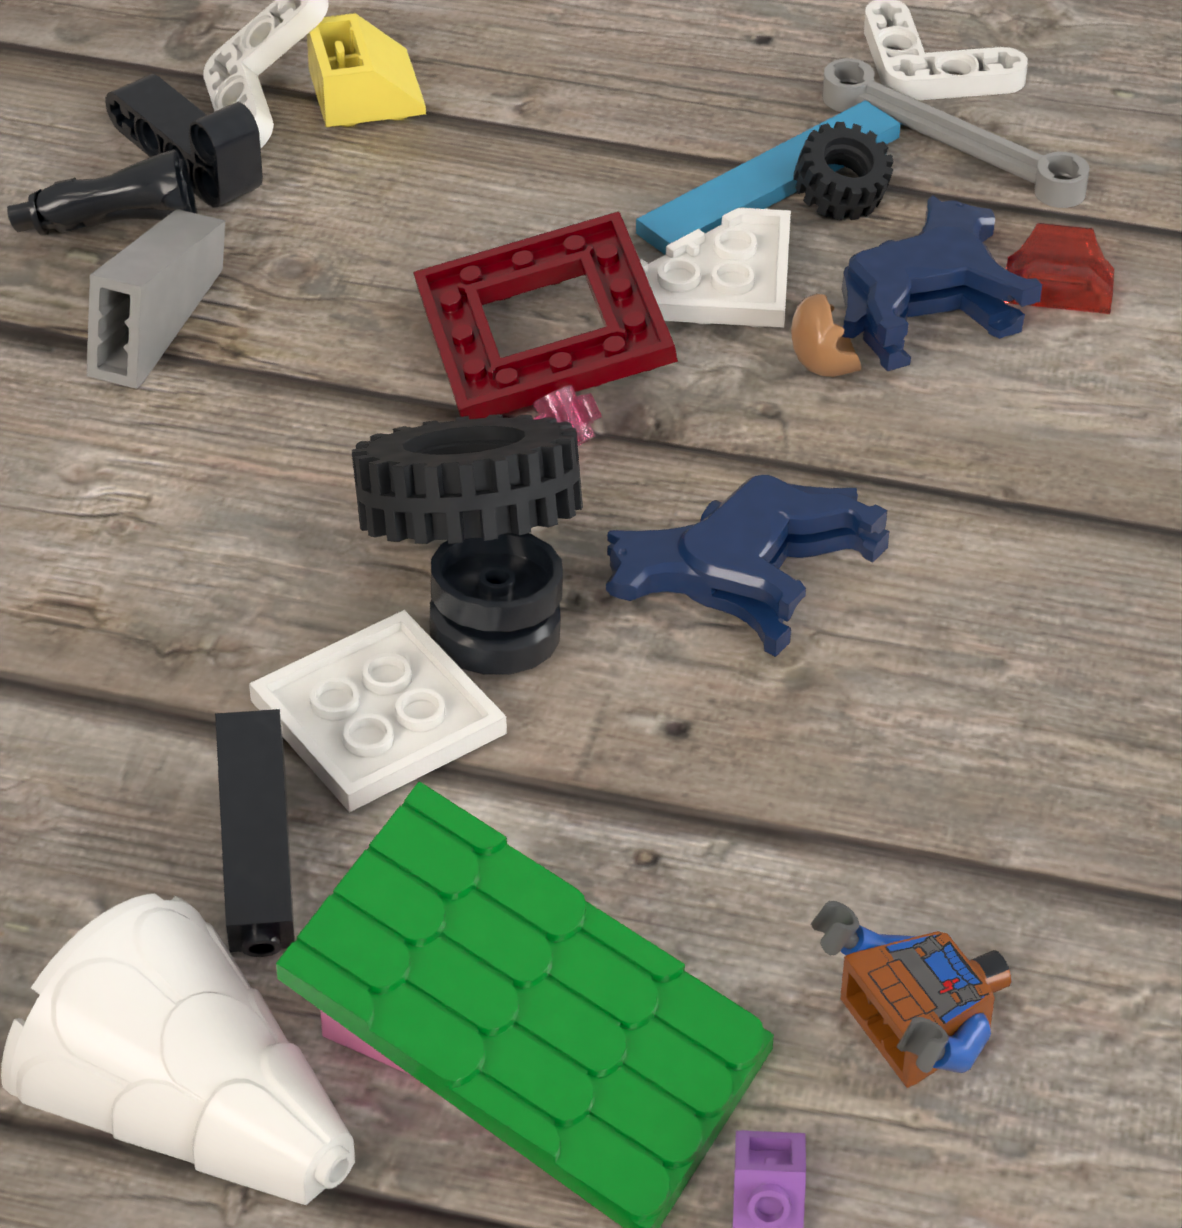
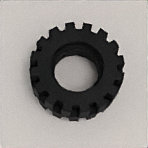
(836, 192)

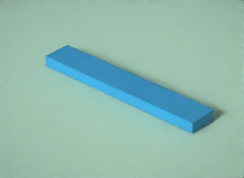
(751, 184)

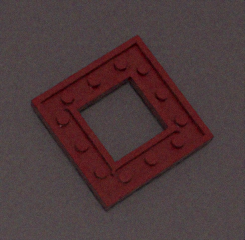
(599, 248)

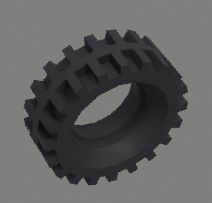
(467, 478)

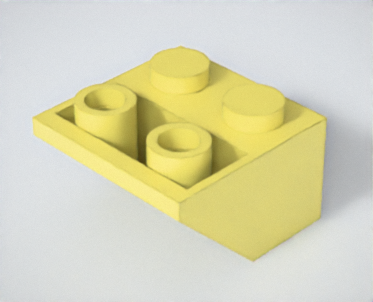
(360, 73)

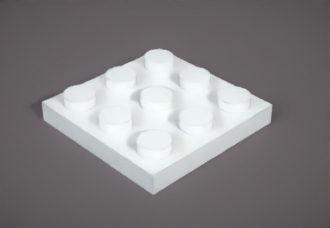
(378, 709)

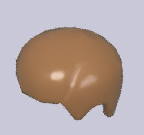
(820, 341)

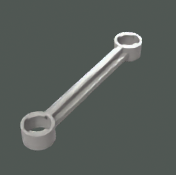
(1057, 176)

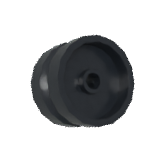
(496, 602)

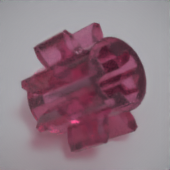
(566, 406)

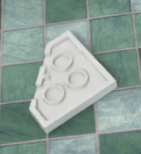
(727, 273)

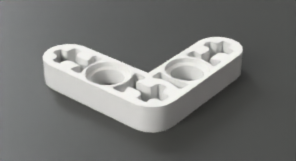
(235, 67)
(926, 74)

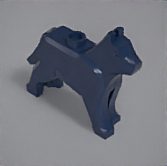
(932, 274)
(738, 550)

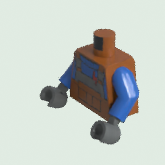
(914, 993)

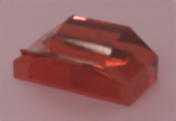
(1068, 266)

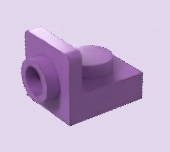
(769, 1179)

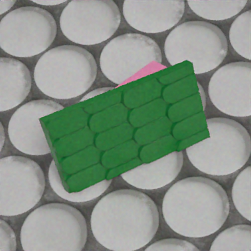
(527, 1009)

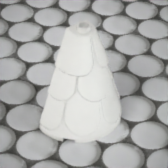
(176, 1053)

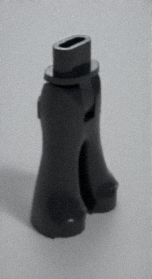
(139, 191)

